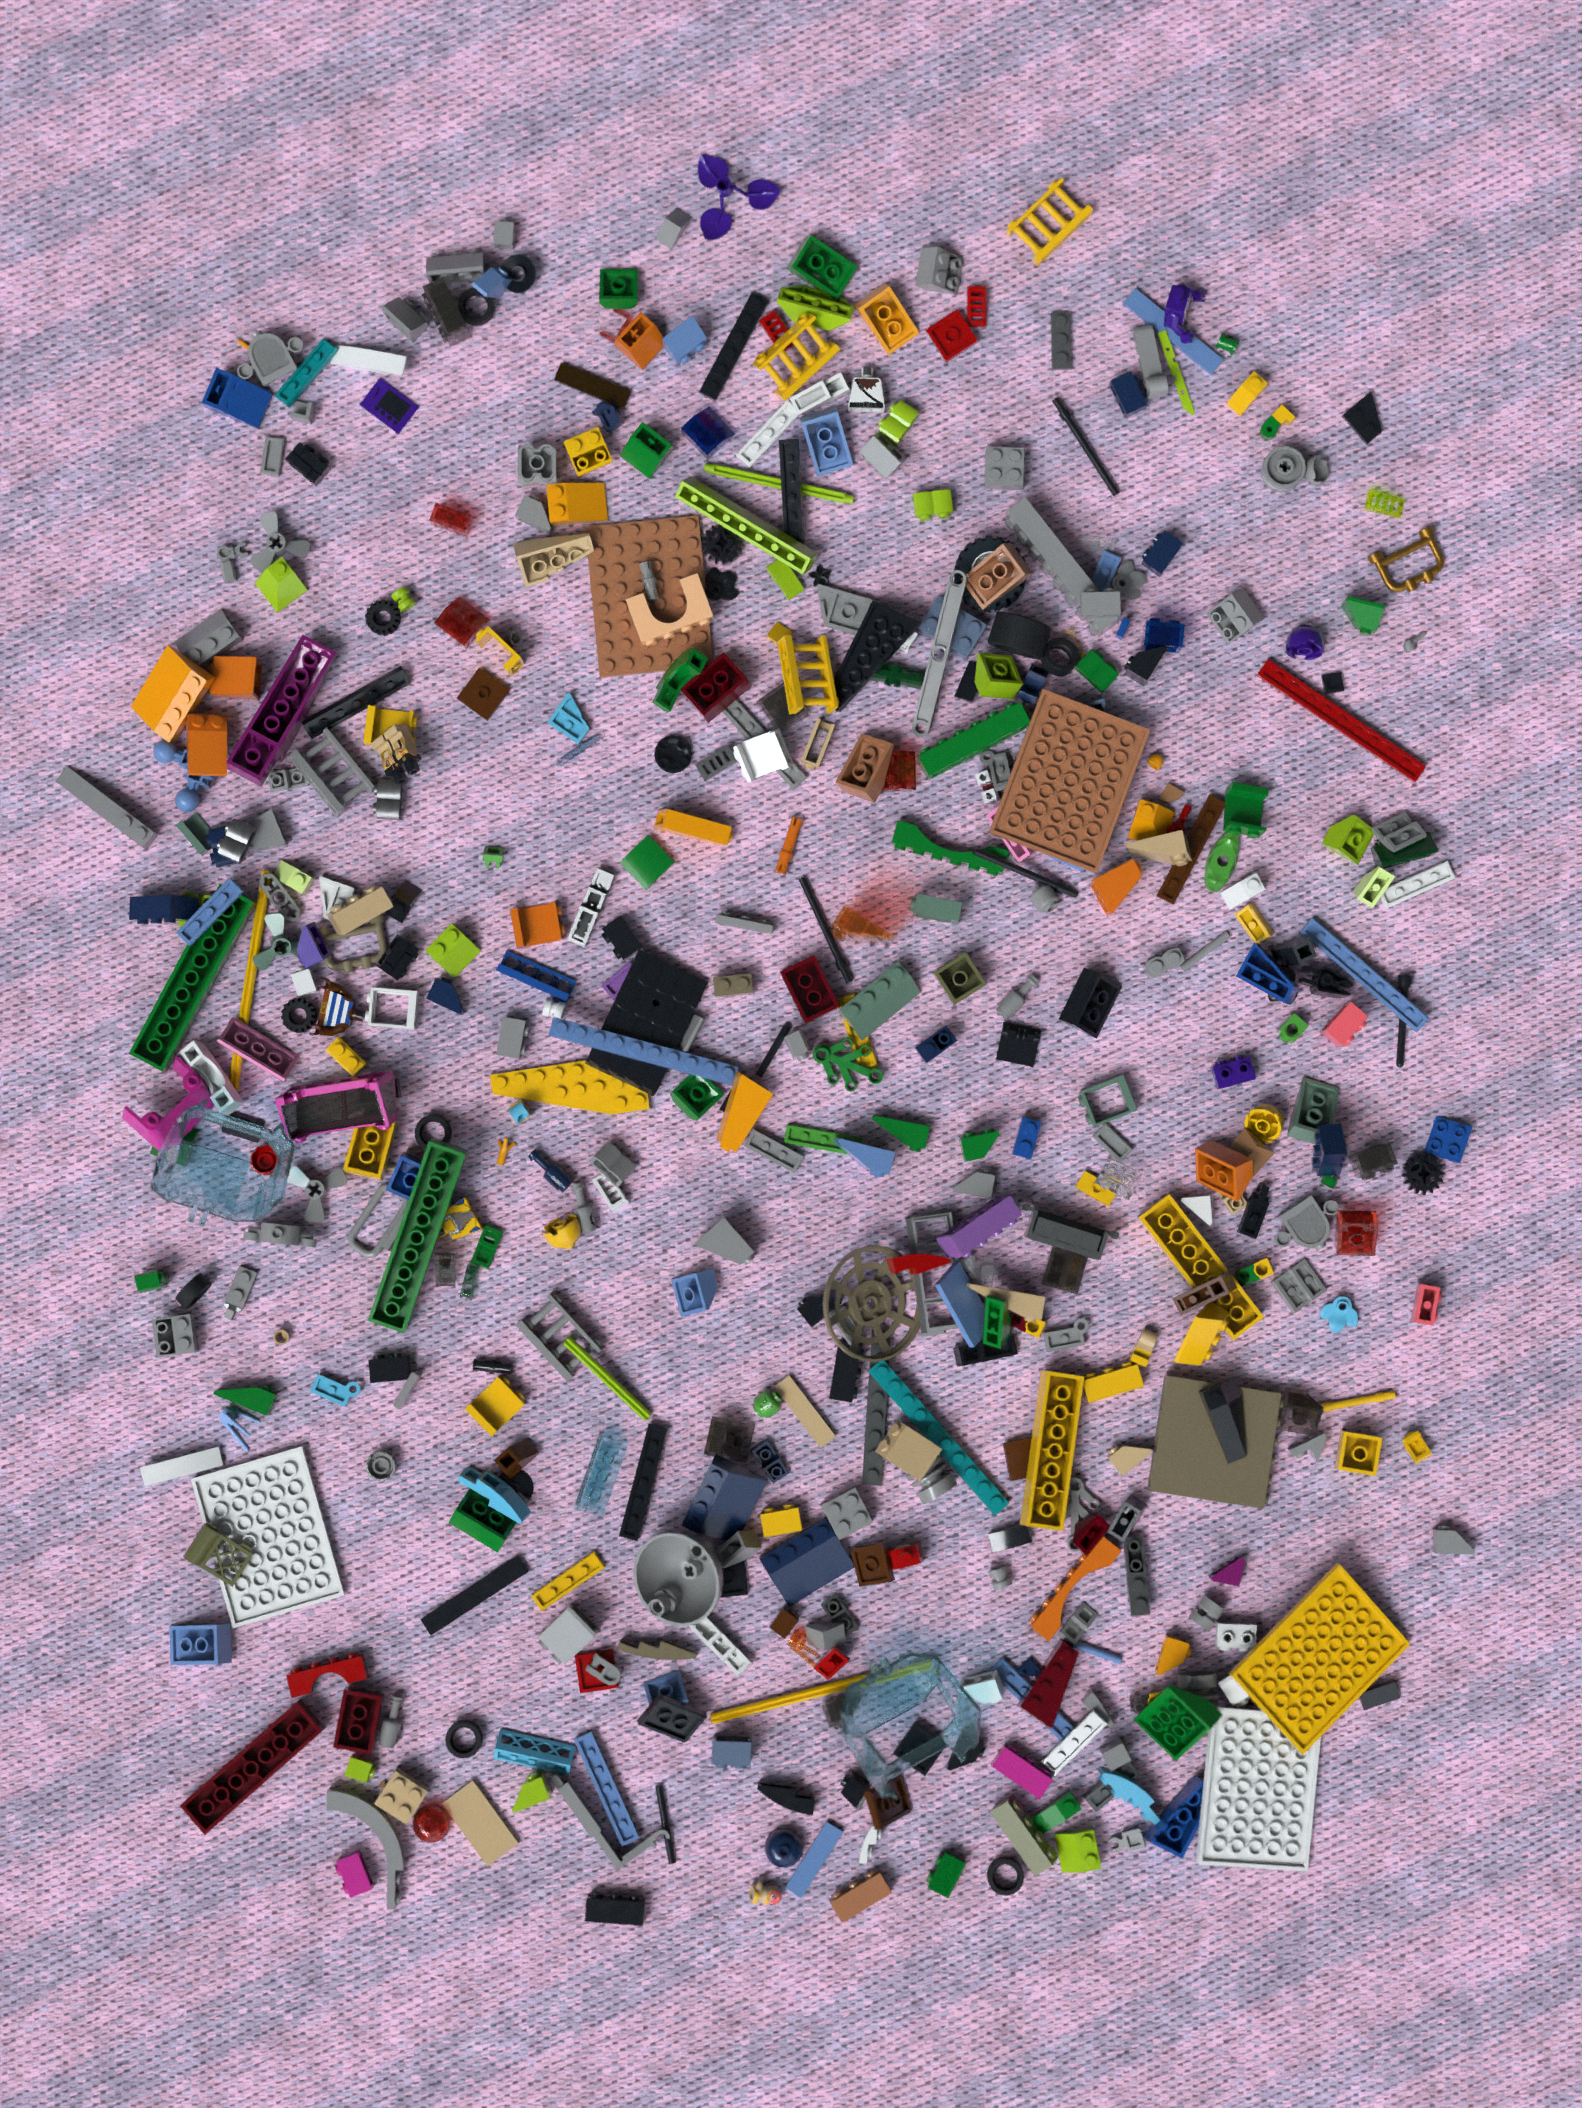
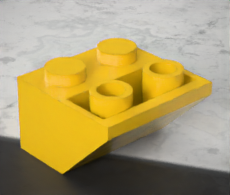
(587, 451)

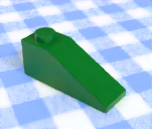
(908, 1133)
(996, 1322)
(254, 1398)
(1056, 1812)

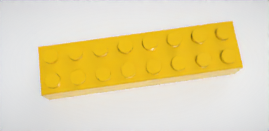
(1196, 1260)
(1052, 1450)

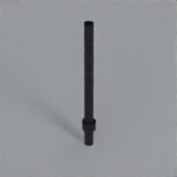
(1065, 415)
(1058, 886)
(841, 963)

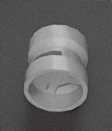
(1000, 1577)

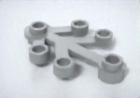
(1075, 1508)

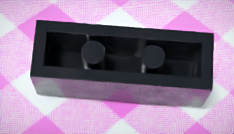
(845, 1375)
(615, 1909)

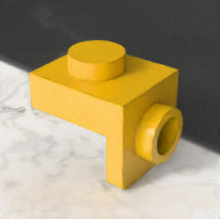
(1416, 1447)

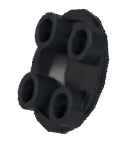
(673, 754)

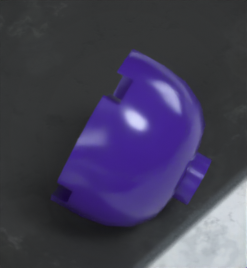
(1305, 642)

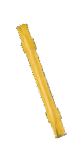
(1377, 1397)

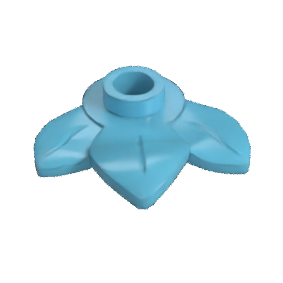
(1338, 1316)

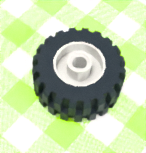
(972, 556)

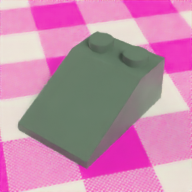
(1313, 1107)

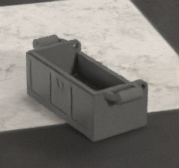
(1066, 1233)

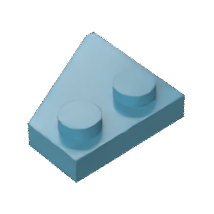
(569, 720)

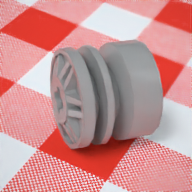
(933, 1482)
(1199, 1684)

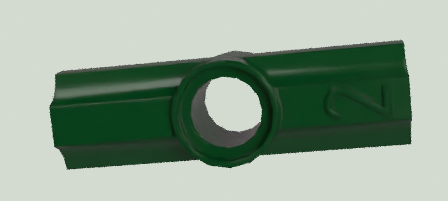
(898, 676)

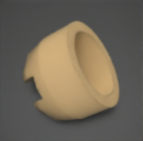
(285, 1336)

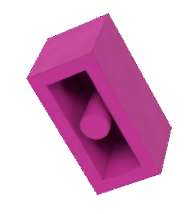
(354, 1874)

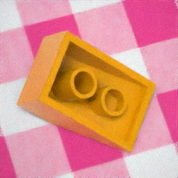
(886, 318)
(576, 503)

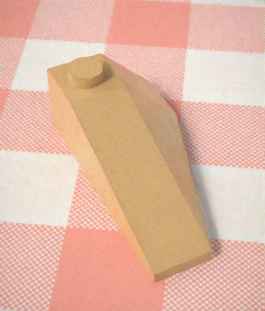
(545, 556)
(1021, 1303)

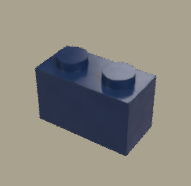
(1128, 394)
(1162, 553)

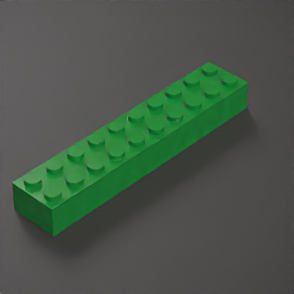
(189, 987)
(417, 1235)

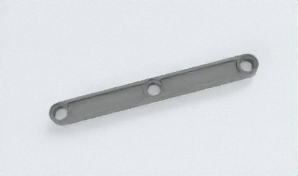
(943, 640)

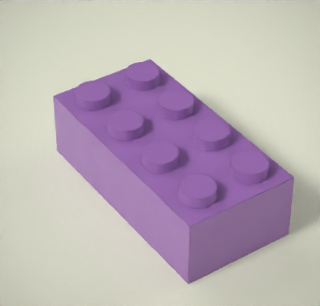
(979, 1226)

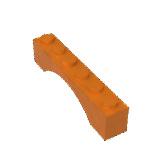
(1049, 1619)

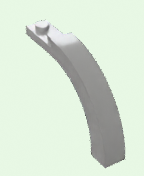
(379, 1822)

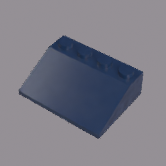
(724, 1500)
(806, 1562)

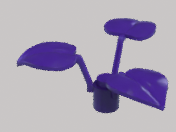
(714, 172)

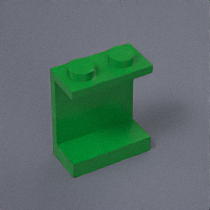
(1244, 809)

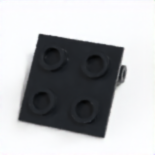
(1018, 1044)

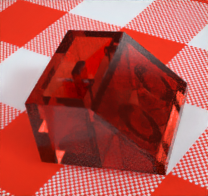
(461, 622)
(901, 772)

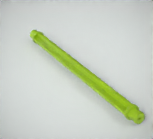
(775, 482)

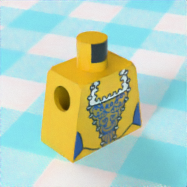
(460, 1220)

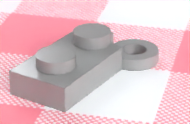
(998, 768)
(1066, 1337)

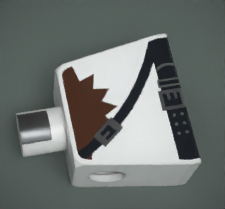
(866, 393)

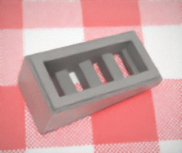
(1092, 1701)

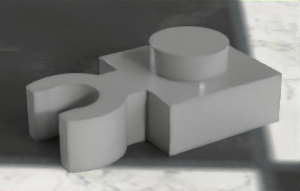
(1131, 1839)

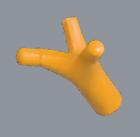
(504, 1148)

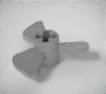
(265, 557)
(315, 1210)

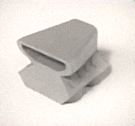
(537, 464)

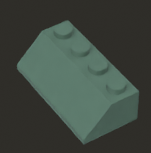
(879, 1001)

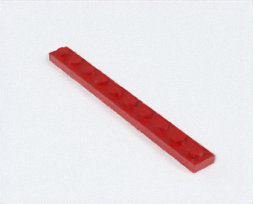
(1341, 721)

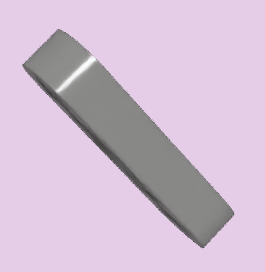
(274, 883)

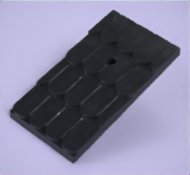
(650, 1007)

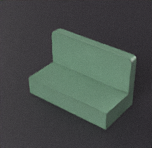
(195, 831)

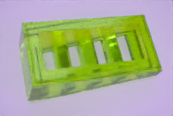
(1376, 509)

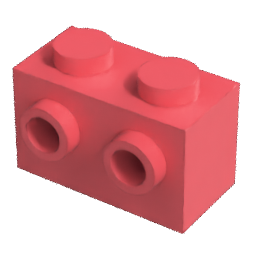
(1426, 1304)

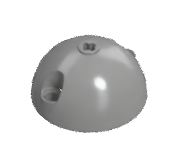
(684, 1569)

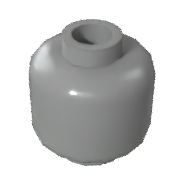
(1044, 898)

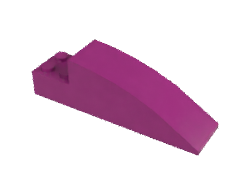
(281, 712)

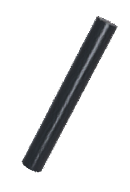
(772, 1051)

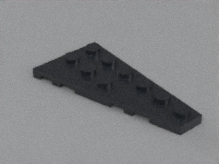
(874, 644)

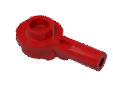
(1179, 824)

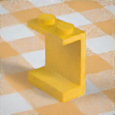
(513, 663)
(381, 720)
(496, 1405)

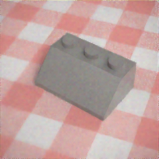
(455, 267)
(209, 639)

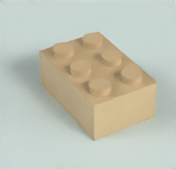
(359, 909)

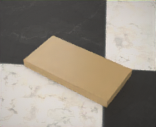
(480, 1823)

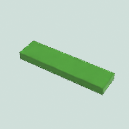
(816, 1138)

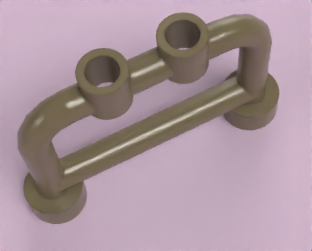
(365, 962)

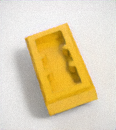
(1087, 1185)

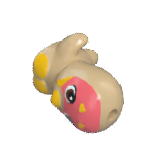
(767, 1895)

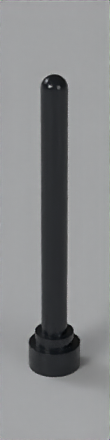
(1405, 983)

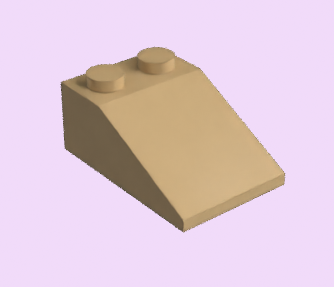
(1165, 848)
(908, 1450)

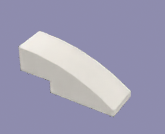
(820, 394)

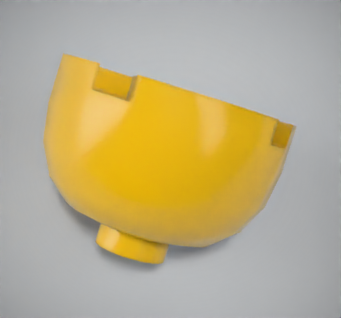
(1265, 1122)
(563, 1232)

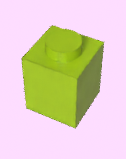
(360, 1768)

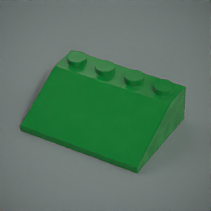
(1177, 1720)

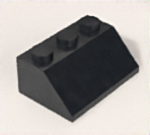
(1090, 1002)

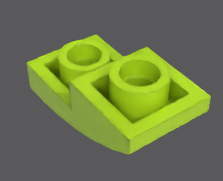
(785, 579)

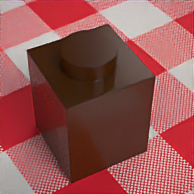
(784, 1622)

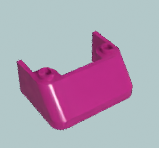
(155, 1127)

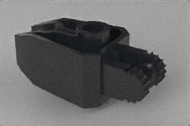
(1326, 982)

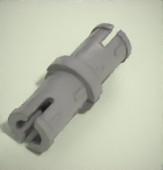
(649, 581)

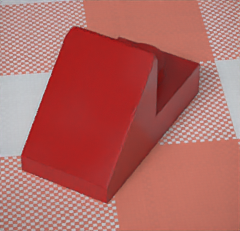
(831, 1662)

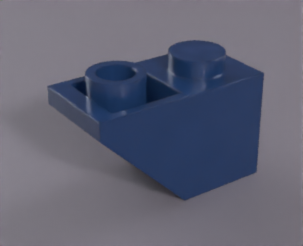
(935, 1044)

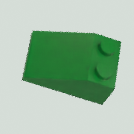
(821, 266)

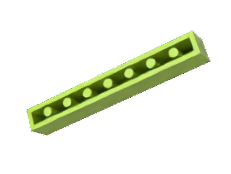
(746, 525)

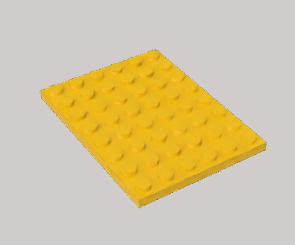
(1319, 1658)

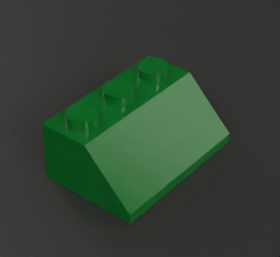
(482, 1521)

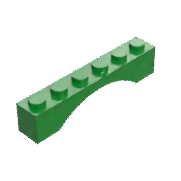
(910, 837)

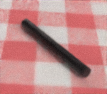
(665, 1823)

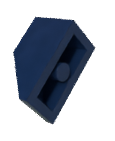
(445, 995)

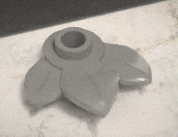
(1131, 579)

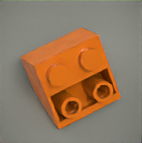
(640, 341)

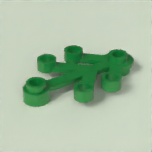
(845, 1063)

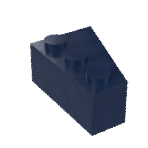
(162, 908)
(1329, 1150)

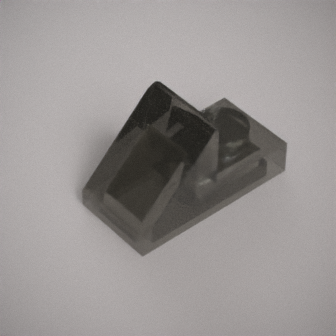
(445, 1269)

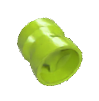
(403, 598)

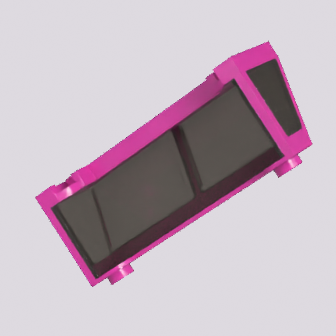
(338, 1105)

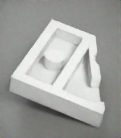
(333, 893)

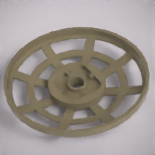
(880, 1308)

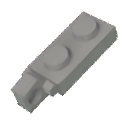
(239, 1291)

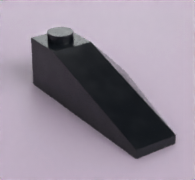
(1225, 1412)

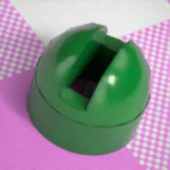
(1329, 1181)

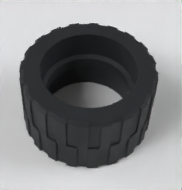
(1019, 635)

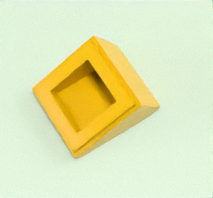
(778, 632)

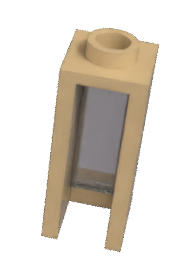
(817, 744)

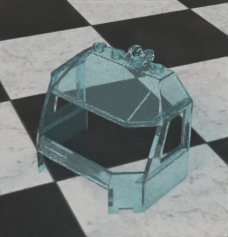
(218, 1181)
(891, 1693)

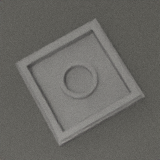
(407, 1389)

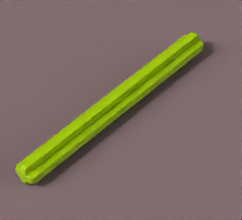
(607, 1378)

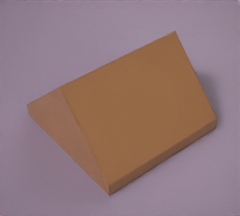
(1252, 1147)

